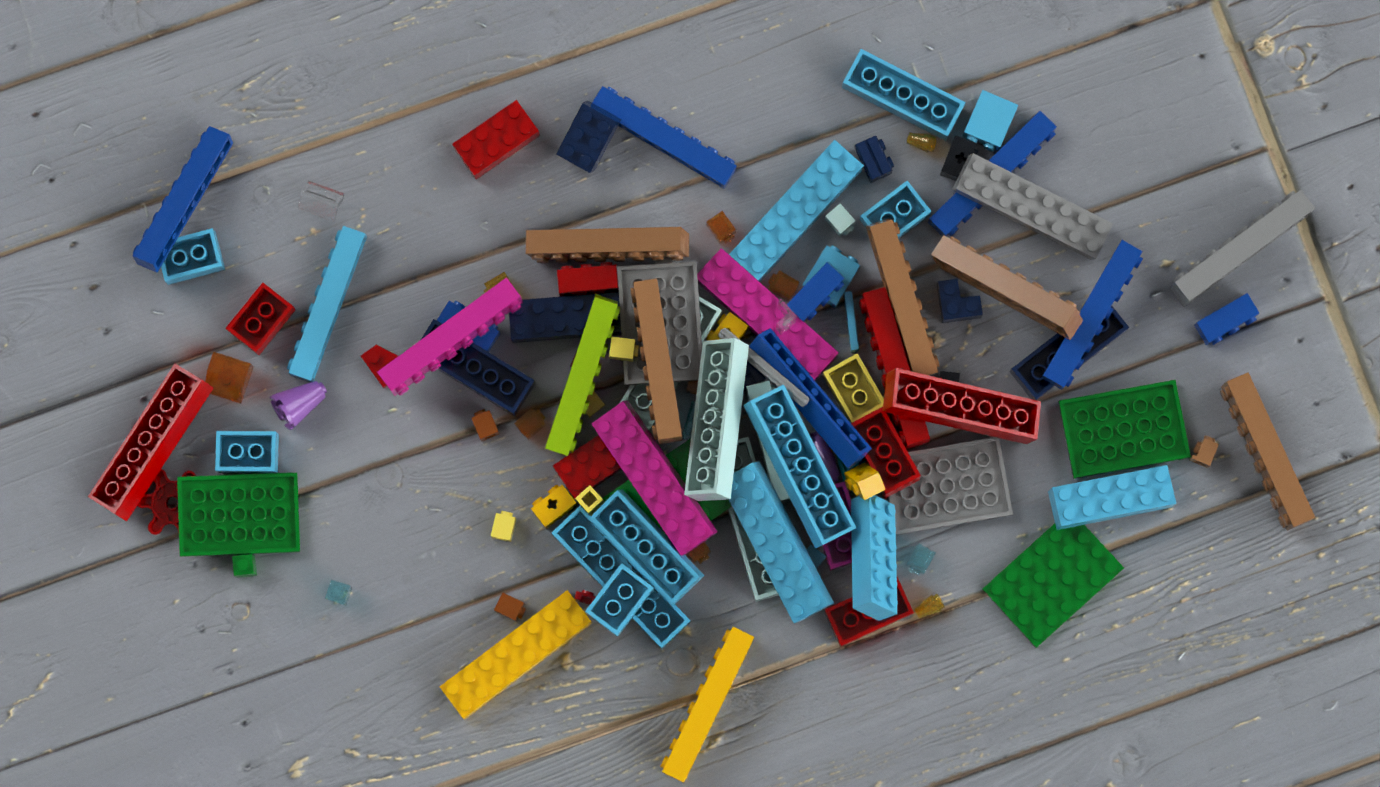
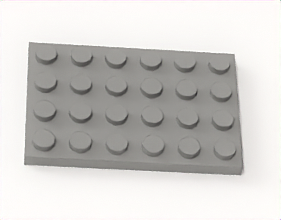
(680, 313)
(955, 487)

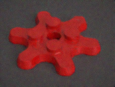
(158, 501)

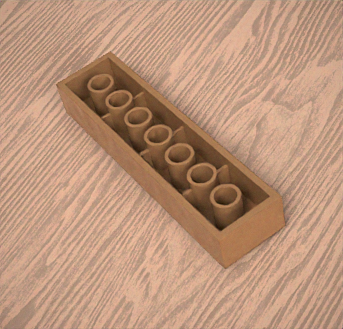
(607, 244)
(1007, 287)
(900, 290)
(657, 359)
(1267, 451)

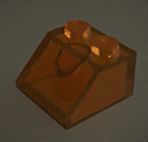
(228, 377)

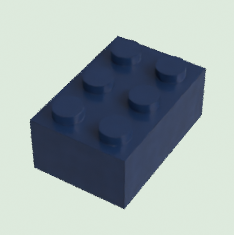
(588, 136)

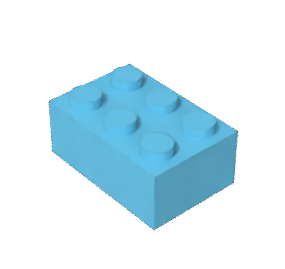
(901, 206)
(193, 257)
(247, 452)
(619, 600)

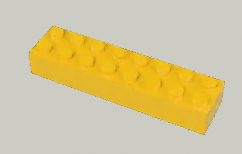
(515, 654)
(708, 704)

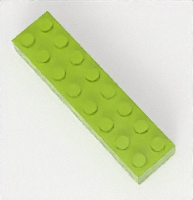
(580, 379)

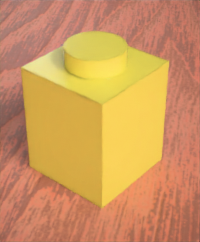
(623, 349)
(590, 500)
(503, 526)

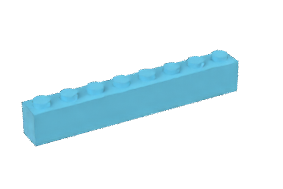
(327, 304)

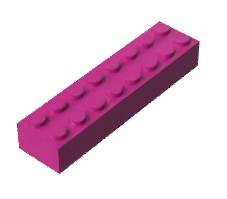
(758, 309)
(450, 337)
(654, 477)

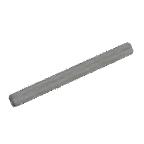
(770, 372)

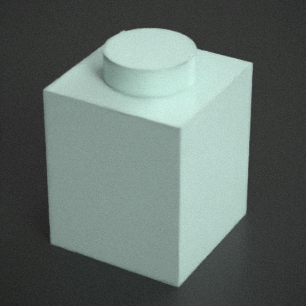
(840, 220)

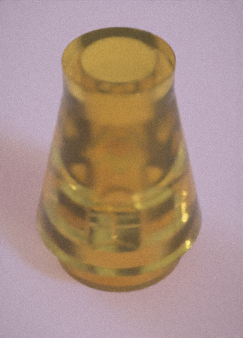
(922, 141)
(930, 606)

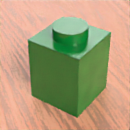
(244, 565)

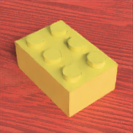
(853, 388)

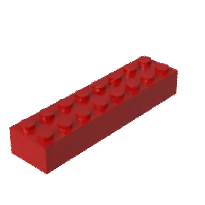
(890, 355)
(961, 406)
(150, 442)

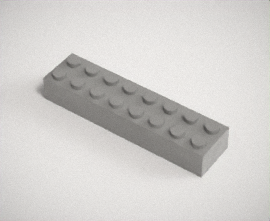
(1032, 206)
(1237, 251)

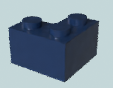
(956, 308)

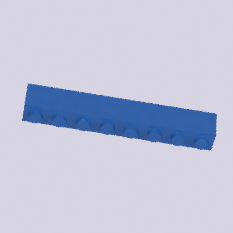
(667, 139)
(1010, 156)
(182, 199)
(1093, 312)
(820, 409)

